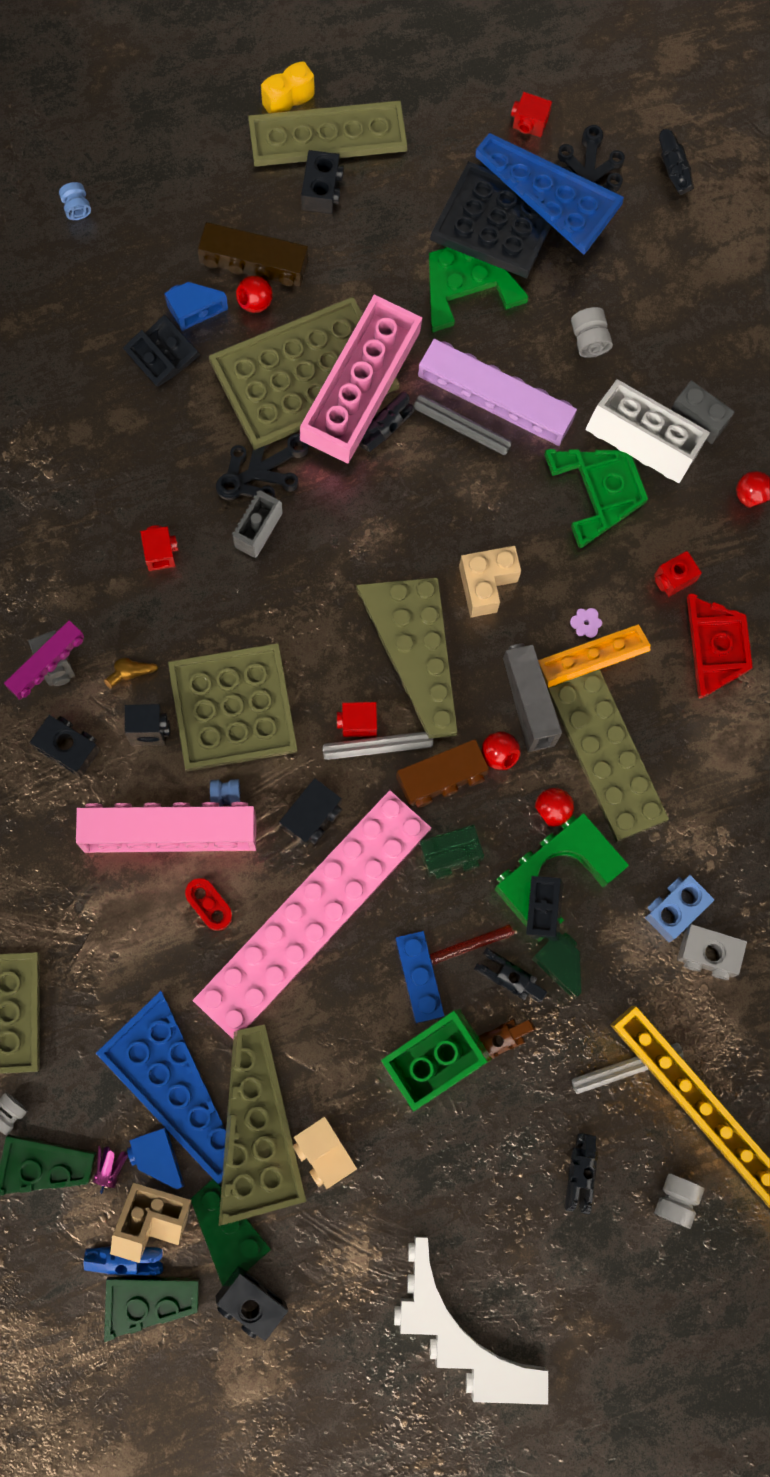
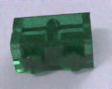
(451, 852)

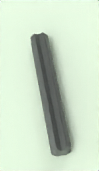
(462, 424)

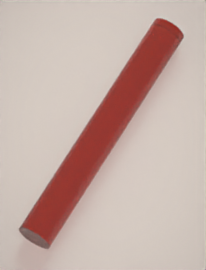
(471, 944)

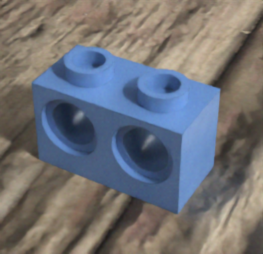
(682, 912)

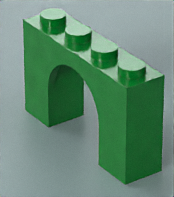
(577, 840)

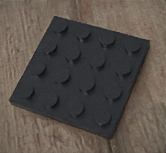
(491, 222)

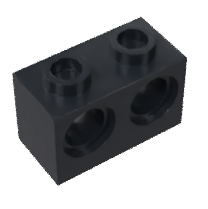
(321, 182)

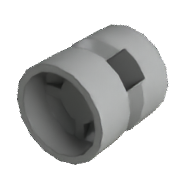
(591, 332)
(679, 1201)

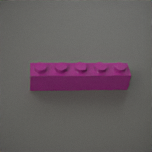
(44, 660)

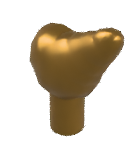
(127, 669)

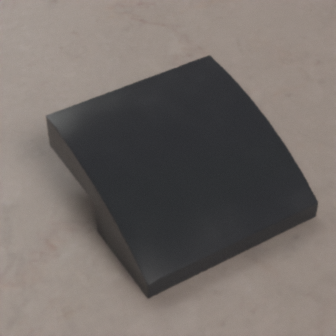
(161, 351)

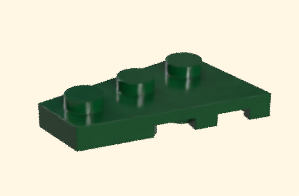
(42, 1165)
(231, 1243)
(147, 1301)

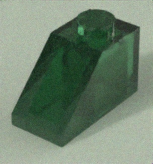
(562, 963)

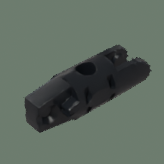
(676, 162)
(387, 421)
(524, 983)
(582, 1174)

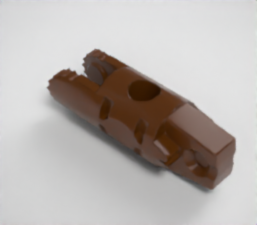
(511, 1035)

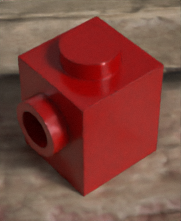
(531, 114)
(159, 547)
(677, 574)
(358, 719)

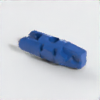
(103, 1262)

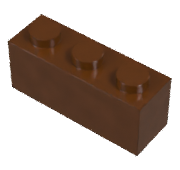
(442, 774)

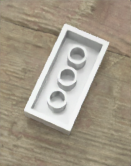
(647, 431)

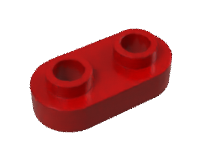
(209, 904)

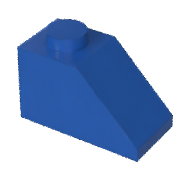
(194, 303)
(156, 1157)

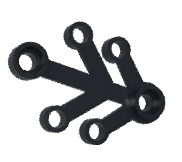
(589, 171)
(259, 470)

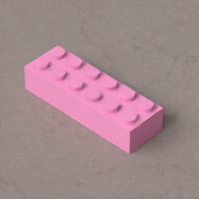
(360, 379)
(166, 828)

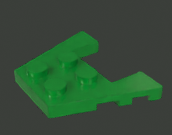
(459, 275)
(610, 483)

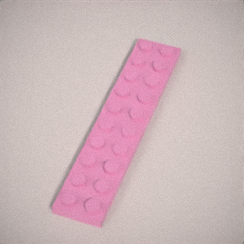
(312, 915)

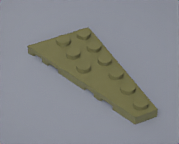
(414, 637)
(258, 1152)

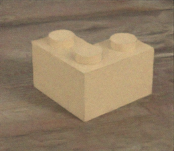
(483, 573)
(324, 1153)
(145, 1215)

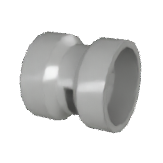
(12, 1107)

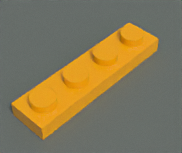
(594, 655)

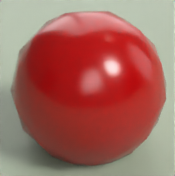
(254, 294)
(753, 488)
(500, 750)
(555, 806)

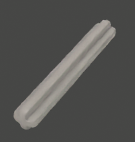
(376, 745)
(613, 1073)

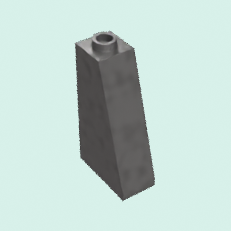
(531, 698)

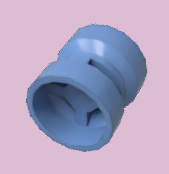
(73, 197)
(225, 792)

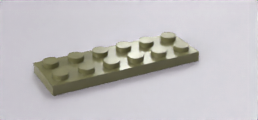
(337, 130)
(607, 755)

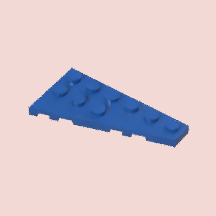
(561, 197)
(162, 1074)

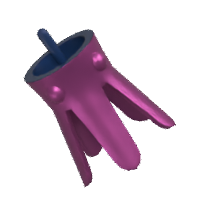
(106, 1174)

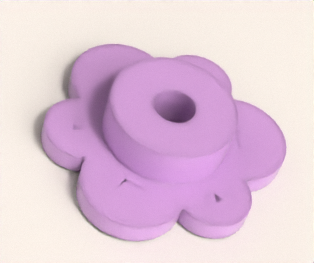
(589, 616)

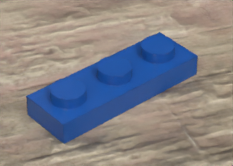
(419, 977)

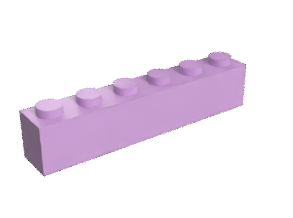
(496, 391)

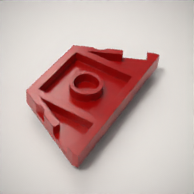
(718, 644)

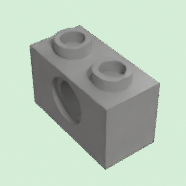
(729, 952)

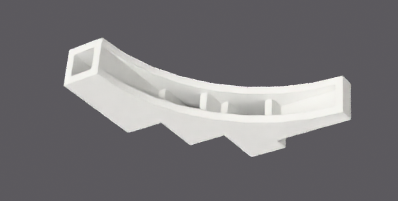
(492, 1376)

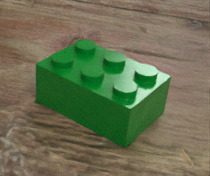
(436, 1059)

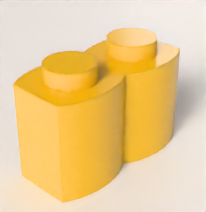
(288, 88)

